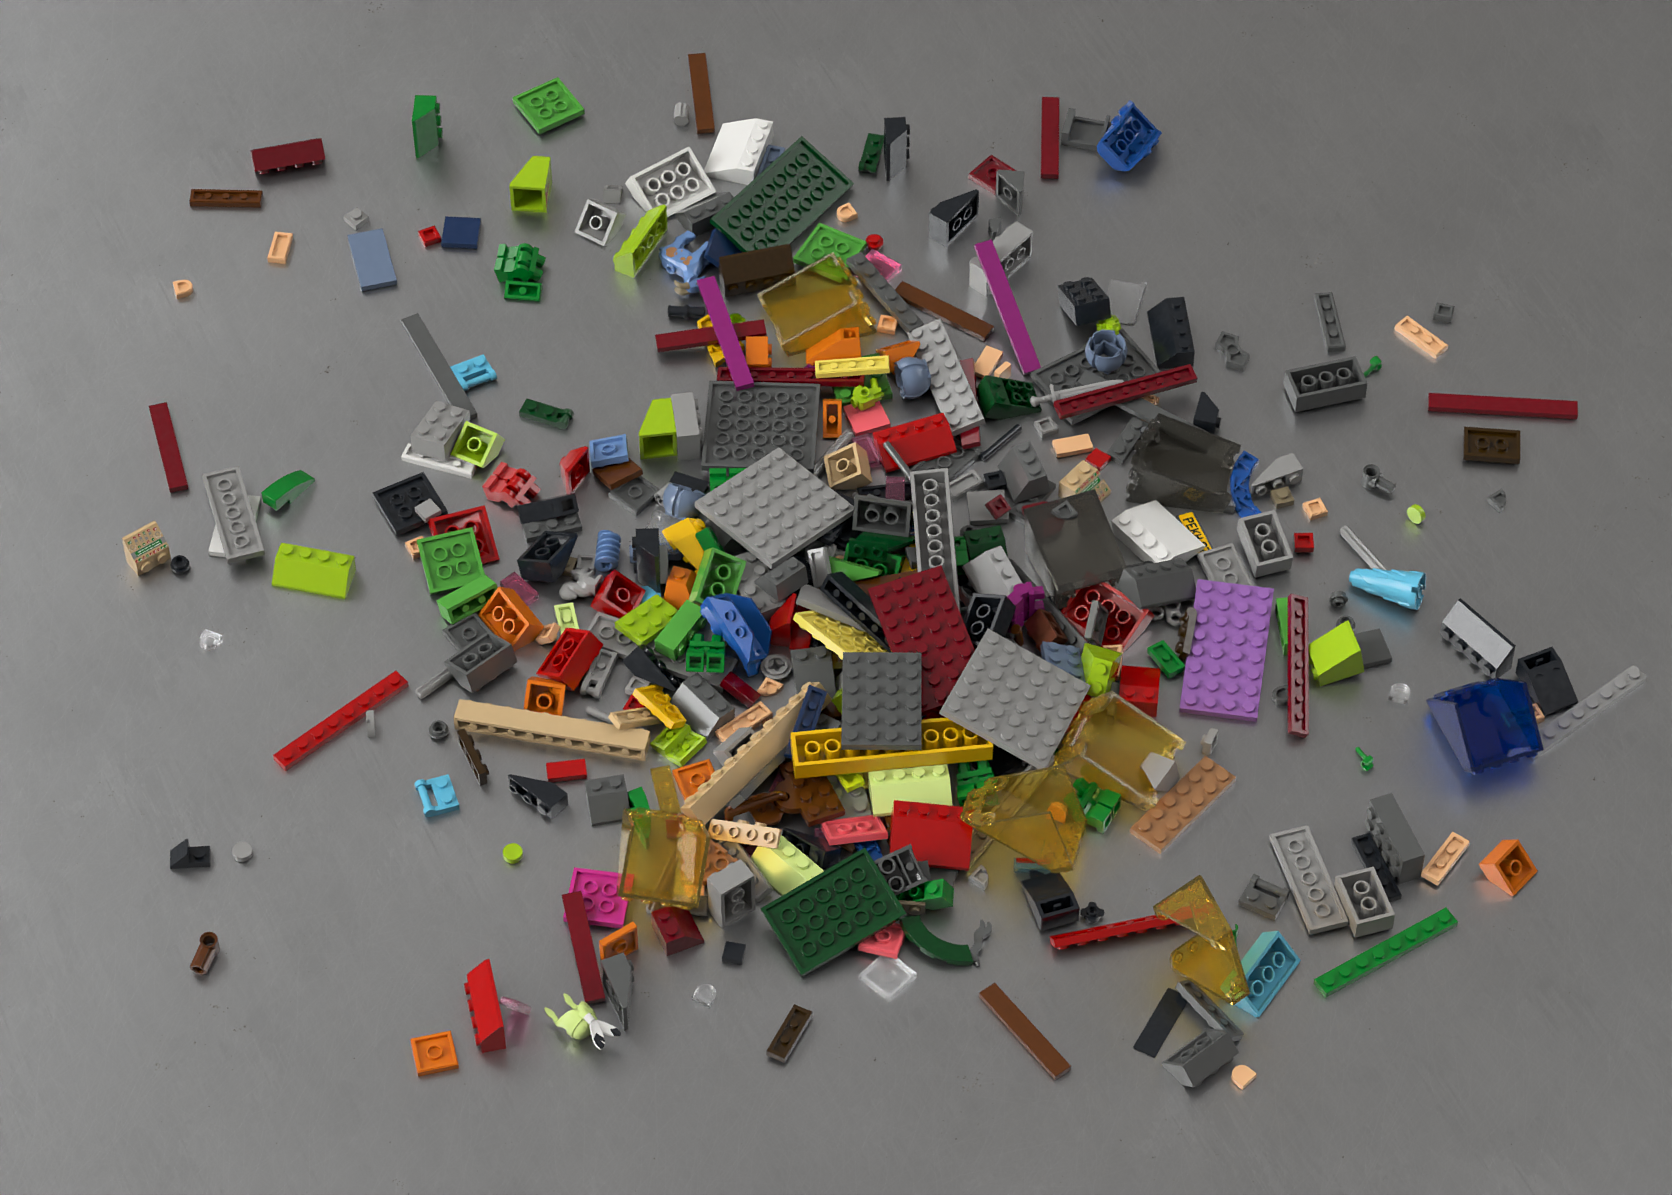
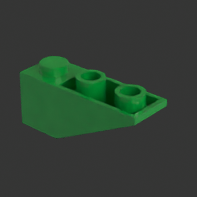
(935, 894)

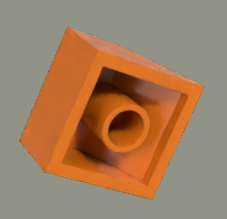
(1508, 866)

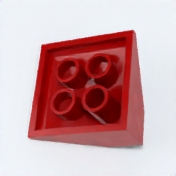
(475, 518)

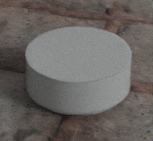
(242, 851)

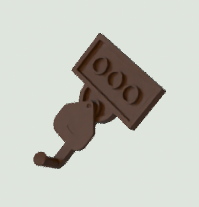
(809, 796)

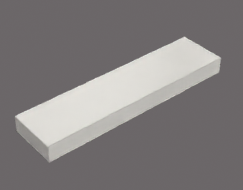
(452, 465)

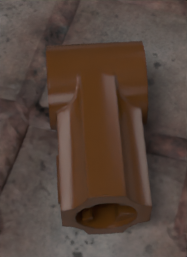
(205, 954)

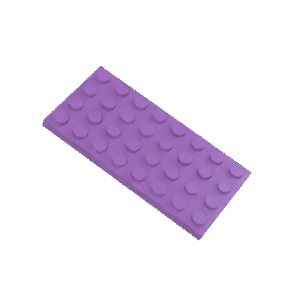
(1227, 651)

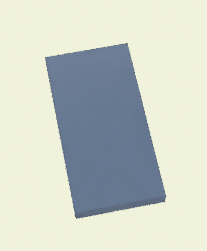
(372, 259)

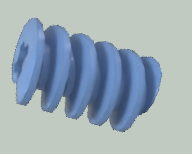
(607, 550)

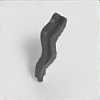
(980, 934)

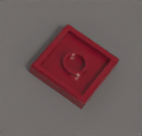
(985, 173)

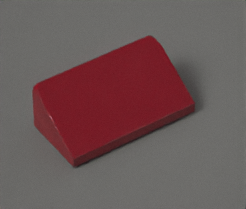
(739, 689)

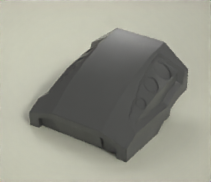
(901, 867)

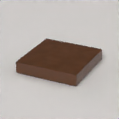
(617, 474)

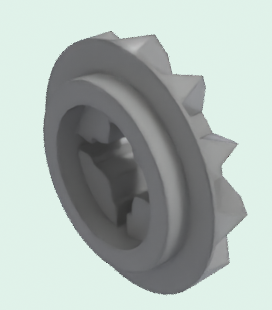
(781, 662)

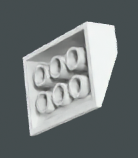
(740, 150)
(672, 182)
(1155, 534)

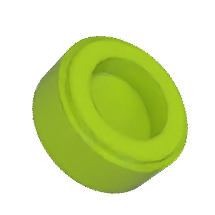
(1416, 514)
(512, 853)

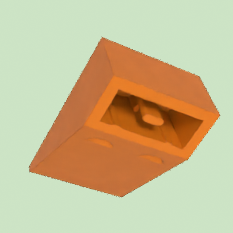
(839, 345)

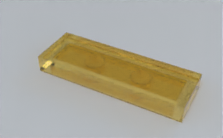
(665, 789)

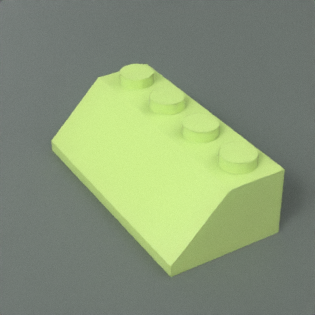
(913, 784)
(785, 866)

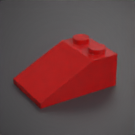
(1140, 687)

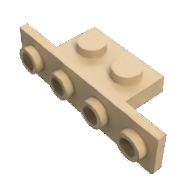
(745, 833)

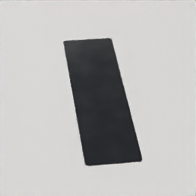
(1160, 1023)

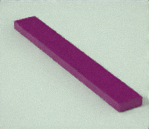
(1007, 307)
(725, 333)

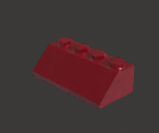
(288, 154)

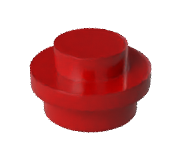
(874, 242)

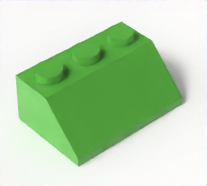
(716, 575)

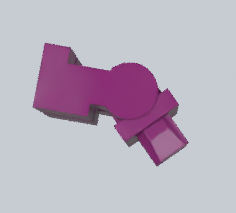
(1024, 599)

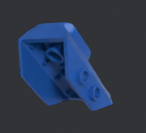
(1128, 139)
(741, 627)

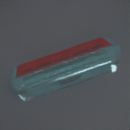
(1024, 865)

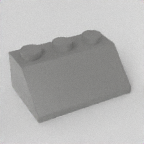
(992, 573)

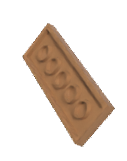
(1183, 804)

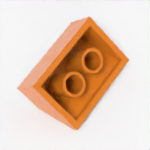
(510, 618)

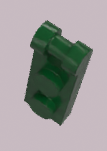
(872, 153)
(546, 414)

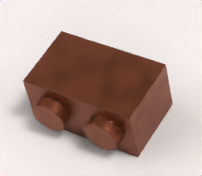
(1043, 627)

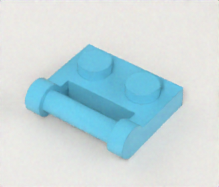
(473, 372)
(443, 794)

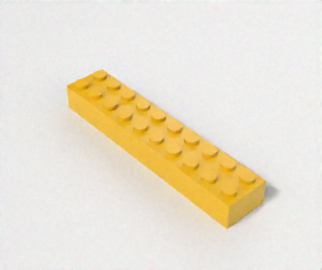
(942, 742)

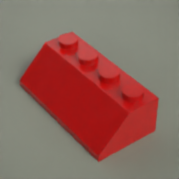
(916, 441)
(486, 1008)

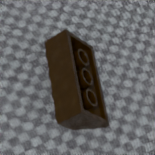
(755, 269)

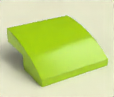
(678, 744)

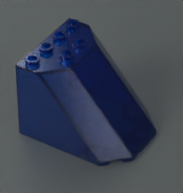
(1488, 723)

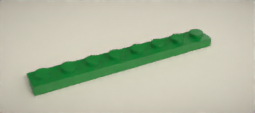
(1385, 952)

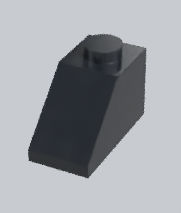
(1207, 414)

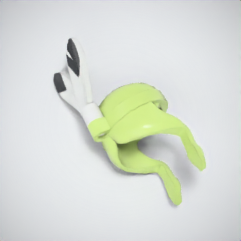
(583, 1022)

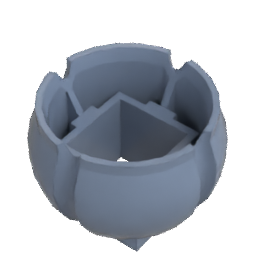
(1109, 344)
(912, 377)
(680, 501)

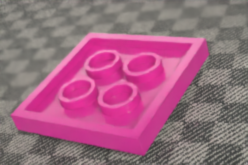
(599, 897)

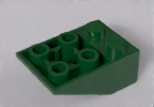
(1005, 398)

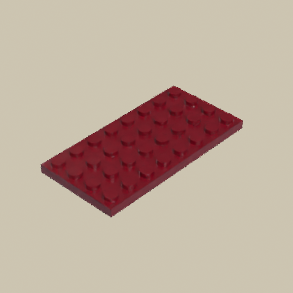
(924, 618)

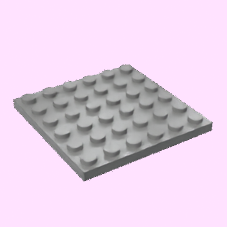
(775, 508)
(1015, 699)

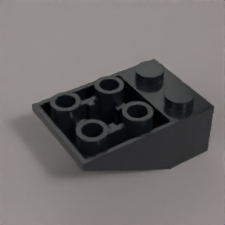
(1546, 680)
(1051, 900)

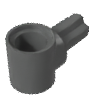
(1373, 478)

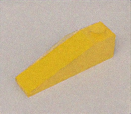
(682, 537)

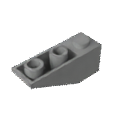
(1280, 473)

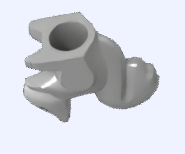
(585, 586)

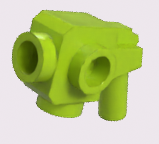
(1109, 324)
(866, 398)

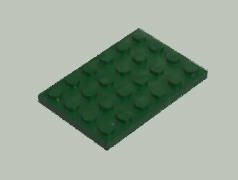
(833, 912)

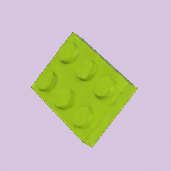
(646, 620)

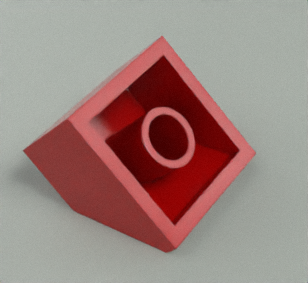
(617, 595)

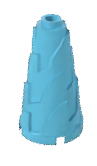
(1392, 585)

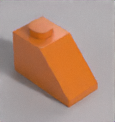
(832, 418)

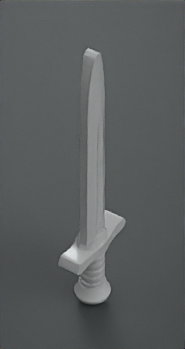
(1057, 395)

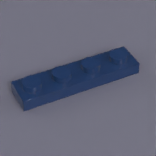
(808, 713)

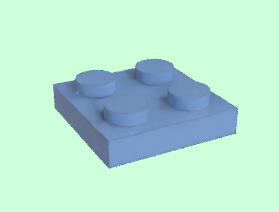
(609, 451)

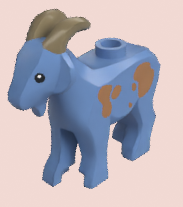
(684, 263)

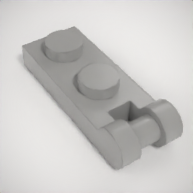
(598, 673)

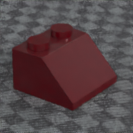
(675, 929)

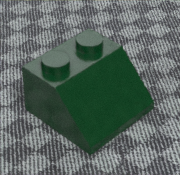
(984, 539)

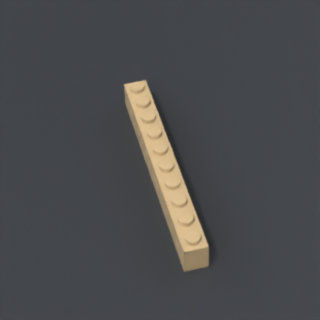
(551, 729)
(748, 761)

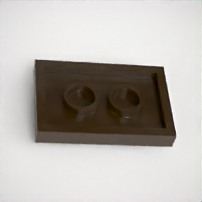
(1491, 445)

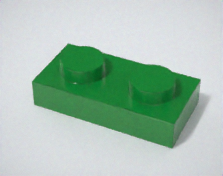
(1166, 659)

